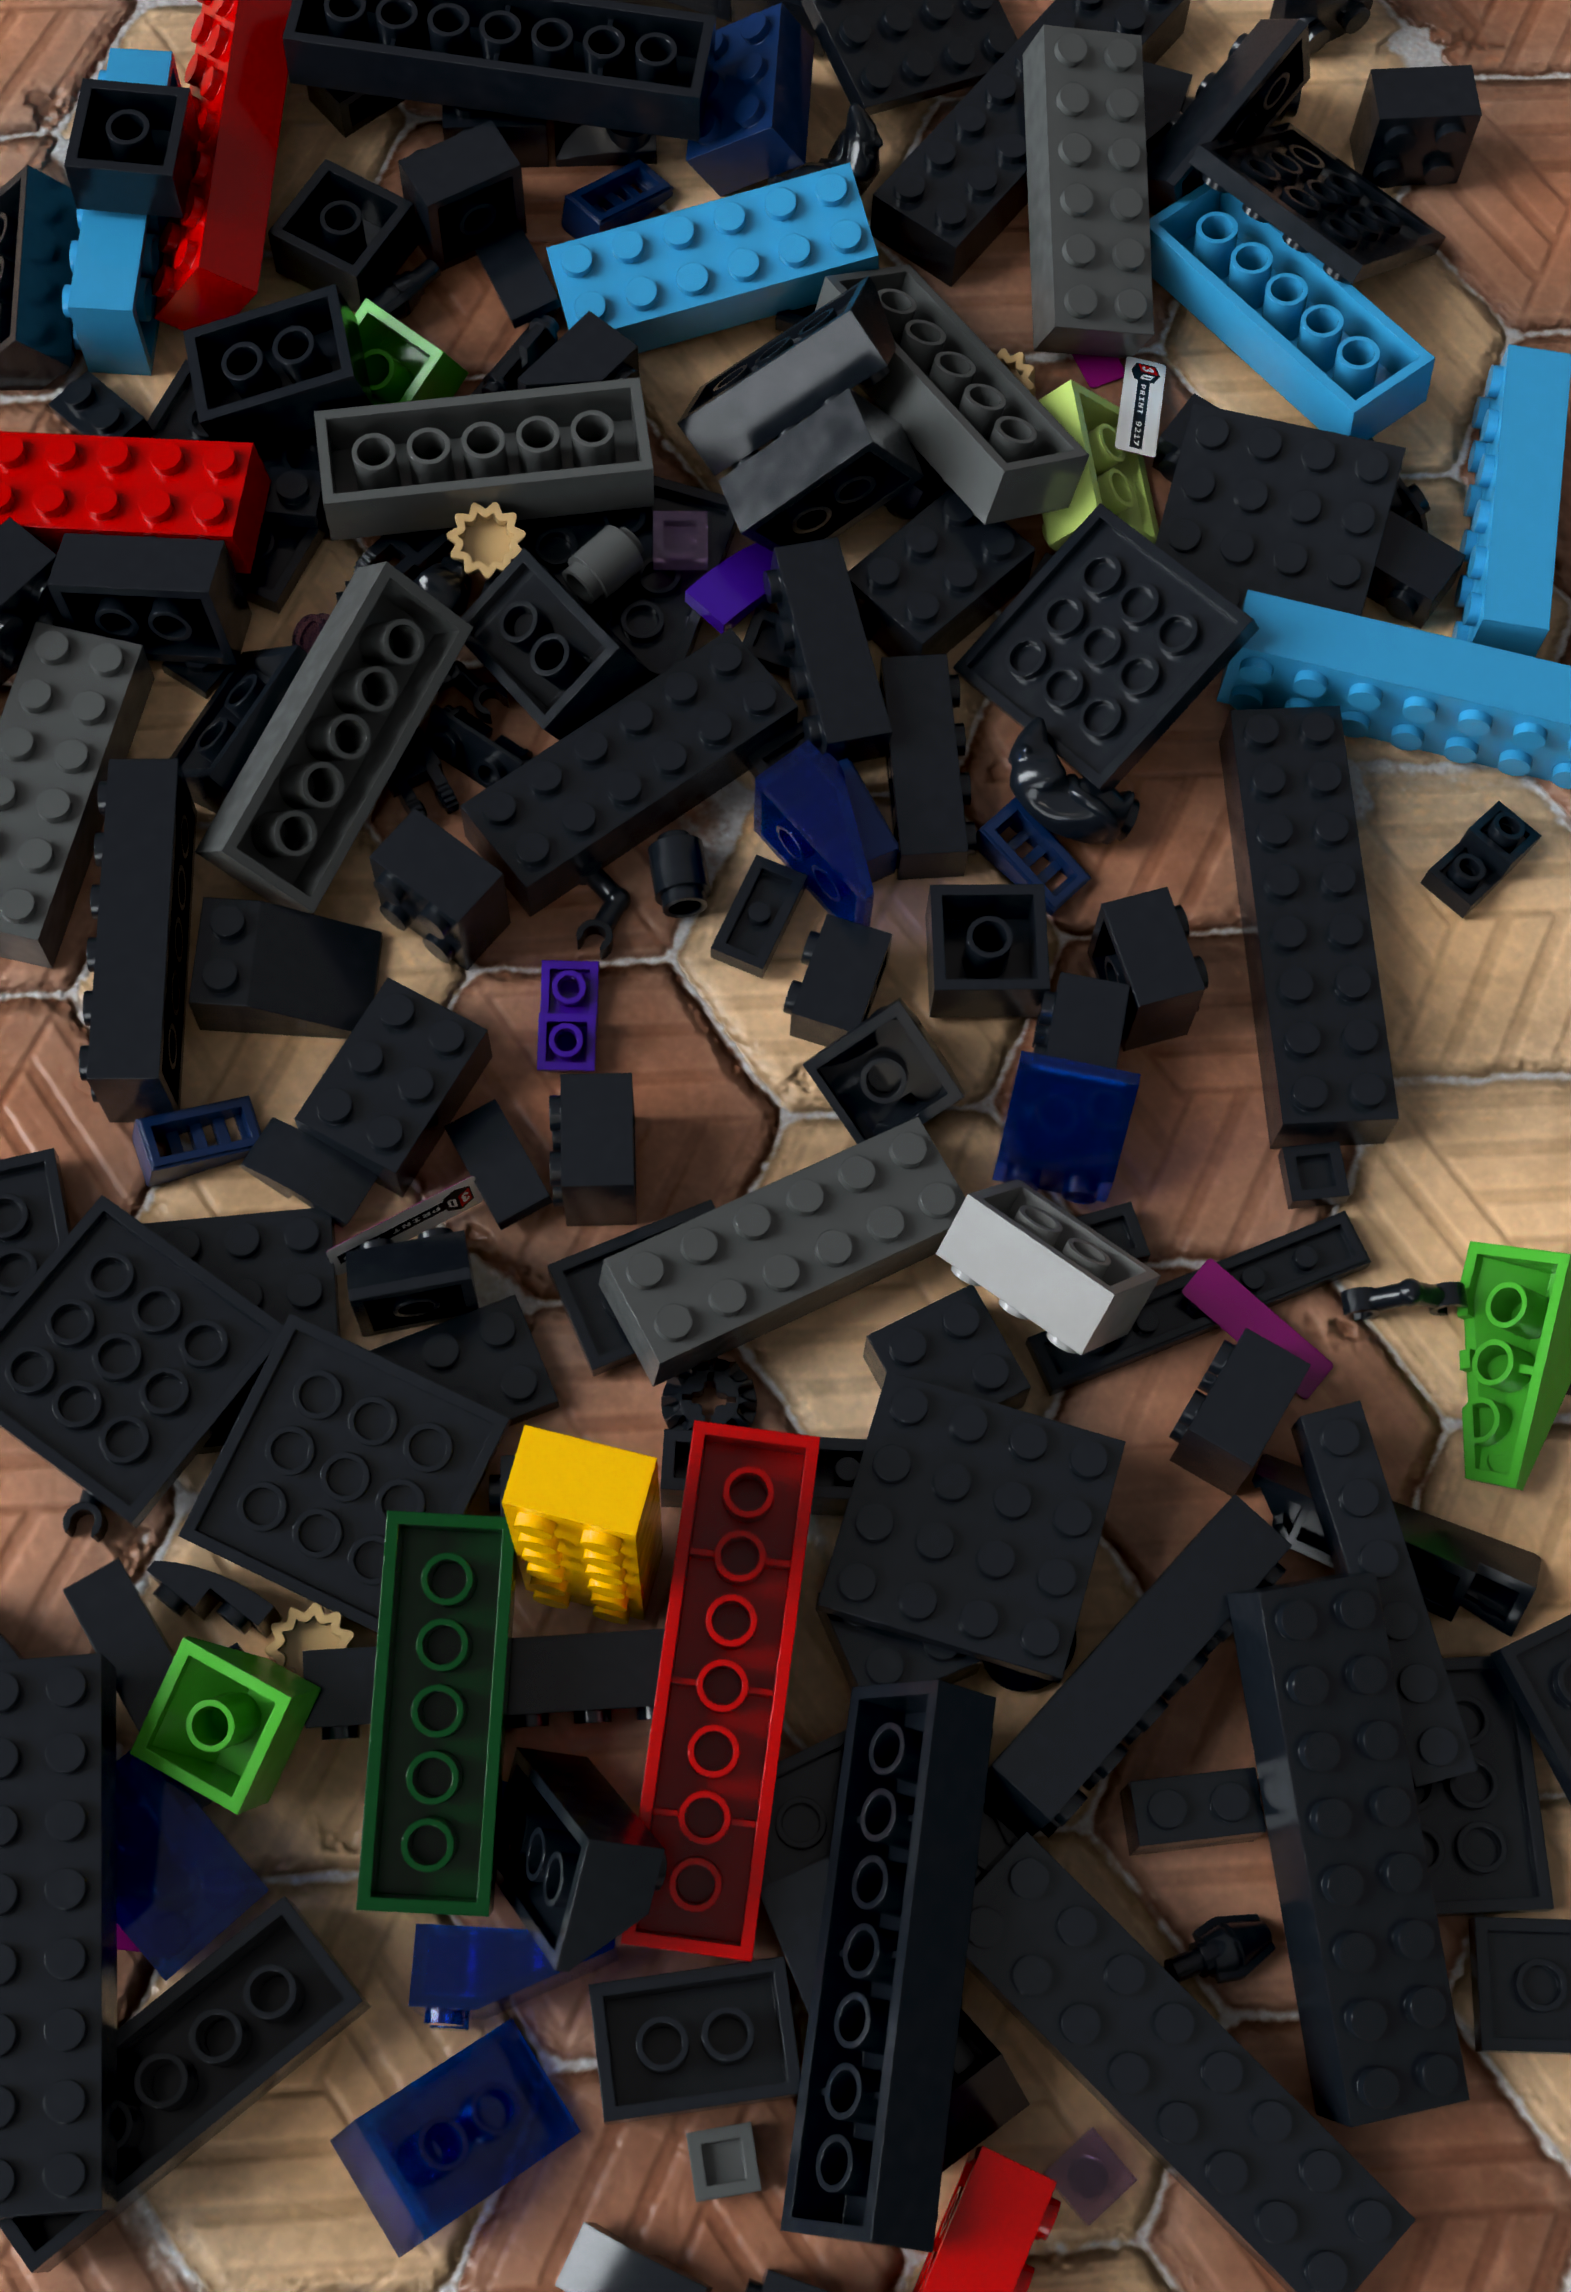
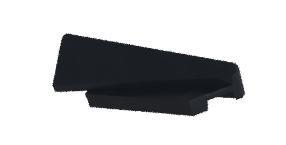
(1449, 1560)

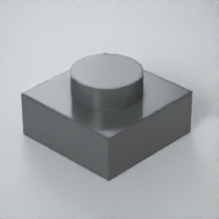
(723, 2162)

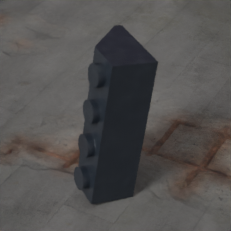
(1242, 97)
(35, 243)
(790, 377)
(573, 1856)

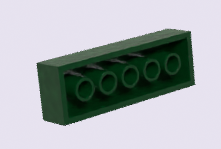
(438, 1715)

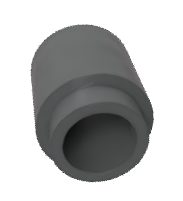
(603, 564)

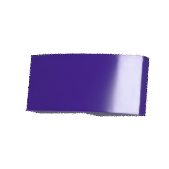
(731, 588)
(568, 1016)

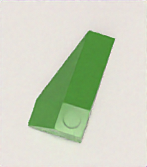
(1513, 1357)

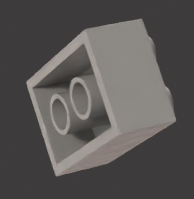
(1047, 1266)

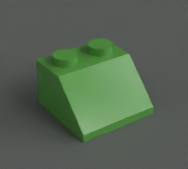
(402, 362)
(225, 1723)

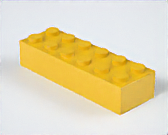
(585, 1523)

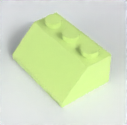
(1110, 474)

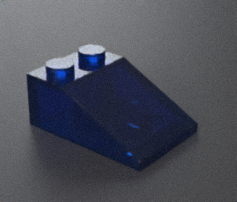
(811, 828)
(1065, 1126)
(174, 1869)
(483, 1972)
(454, 2136)

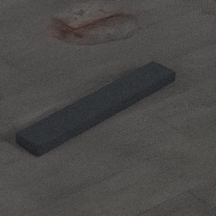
(1269, 1271)

